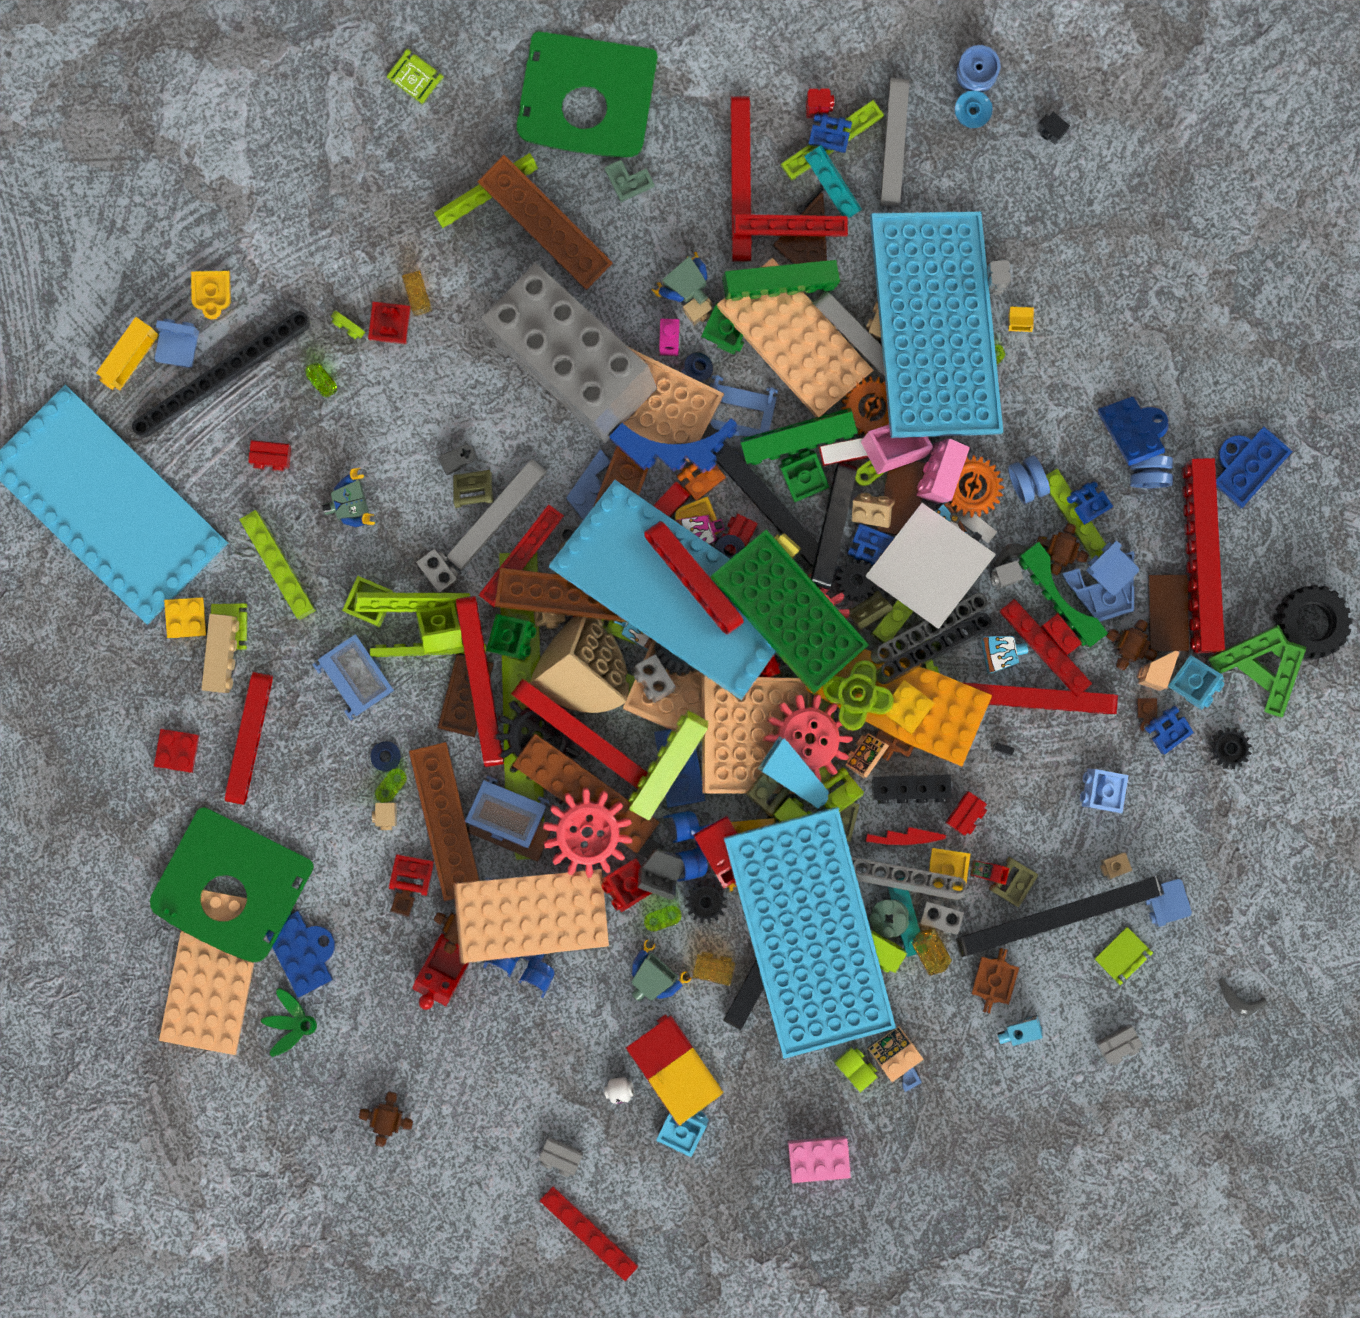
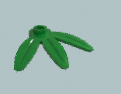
(297, 1024)

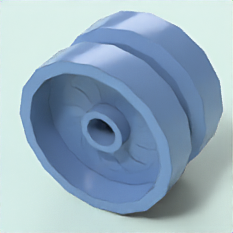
(978, 68)
(1152, 473)
(1028, 479)

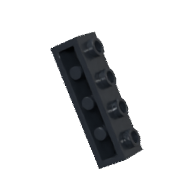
(911, 787)

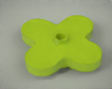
(861, 681)

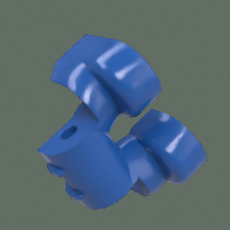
(693, 860)
(536, 973)

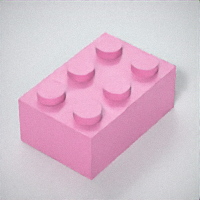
(892, 453)
(942, 471)
(819, 1159)

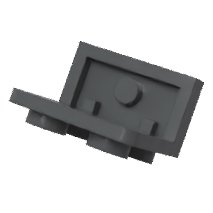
(661, 873)

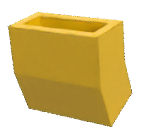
(1021, 319)

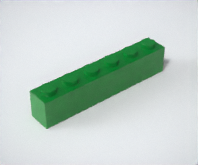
(780, 279)
(798, 436)

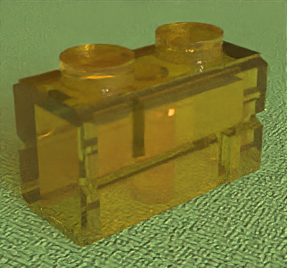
(417, 293)
(931, 951)
(713, 969)

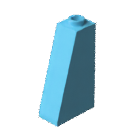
(791, 771)

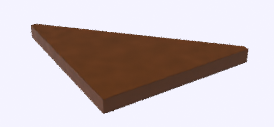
(805, 248)

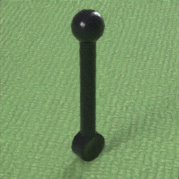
(801, 208)

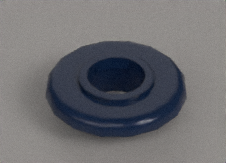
(693, 372)
(729, 539)
(395, 756)

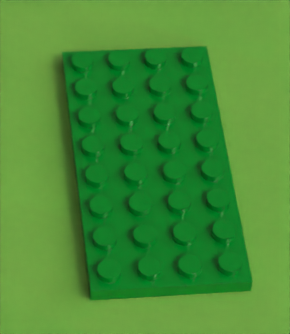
(789, 611)

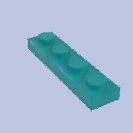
(832, 182)
(913, 928)

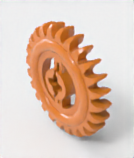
(867, 388)
(967, 504)

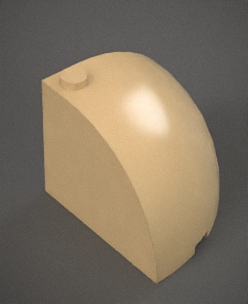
(583, 668)

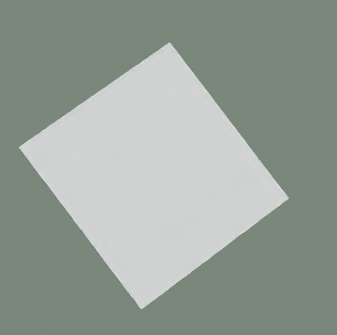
(930, 565)

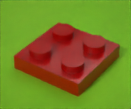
(176, 750)

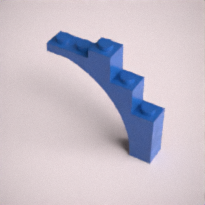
(646, 451)

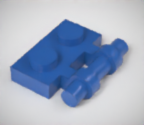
(830, 138)
(1089, 508)
(872, 540)
(1173, 734)

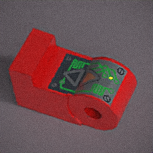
(990, 872)

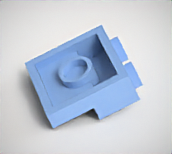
(1104, 790)

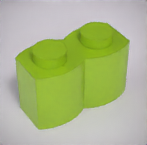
(855, 1069)

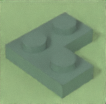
(626, 185)

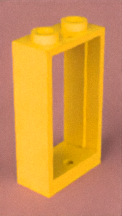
(127, 354)

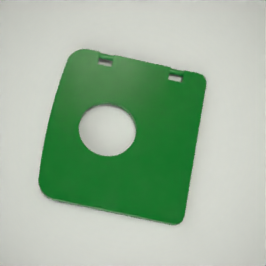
(615, 70)
(222, 847)

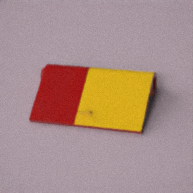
(674, 1069)

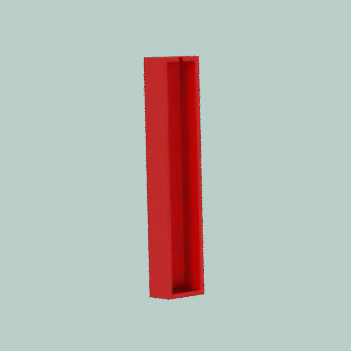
(1203, 556)

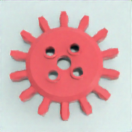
(800, 722)
(598, 846)

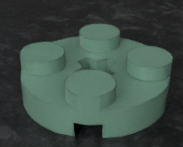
(900, 918)

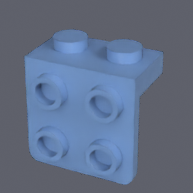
(176, 343)
(1112, 568)
(1171, 905)

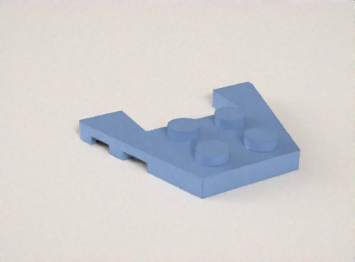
(587, 488)
(1098, 600)

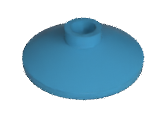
(977, 101)

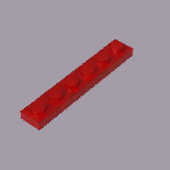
(790, 225)
(525, 549)
(1045, 647)
(588, 1233)

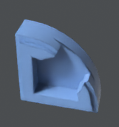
(910, 1079)

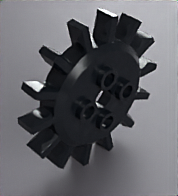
(530, 720)

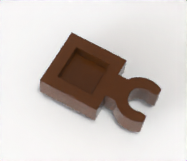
(1146, 710)
(403, 903)

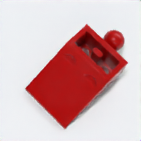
(714, 848)
(439, 975)

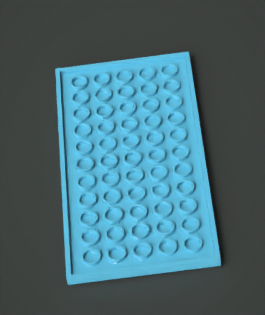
(936, 324)
(107, 504)
(626, 574)
(810, 932)

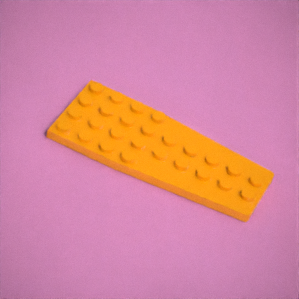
(949, 724)

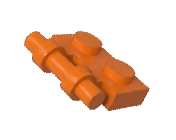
(702, 483)

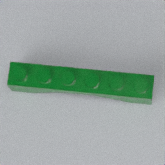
(1037, 563)

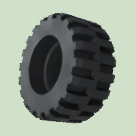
(1332, 606)

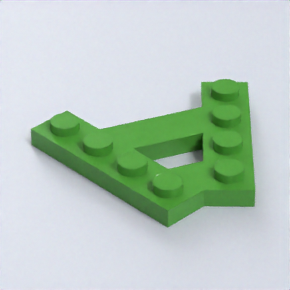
(1244, 654)

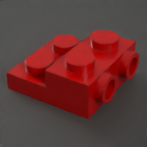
(623, 886)

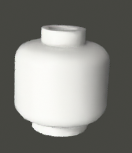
(619, 1090)

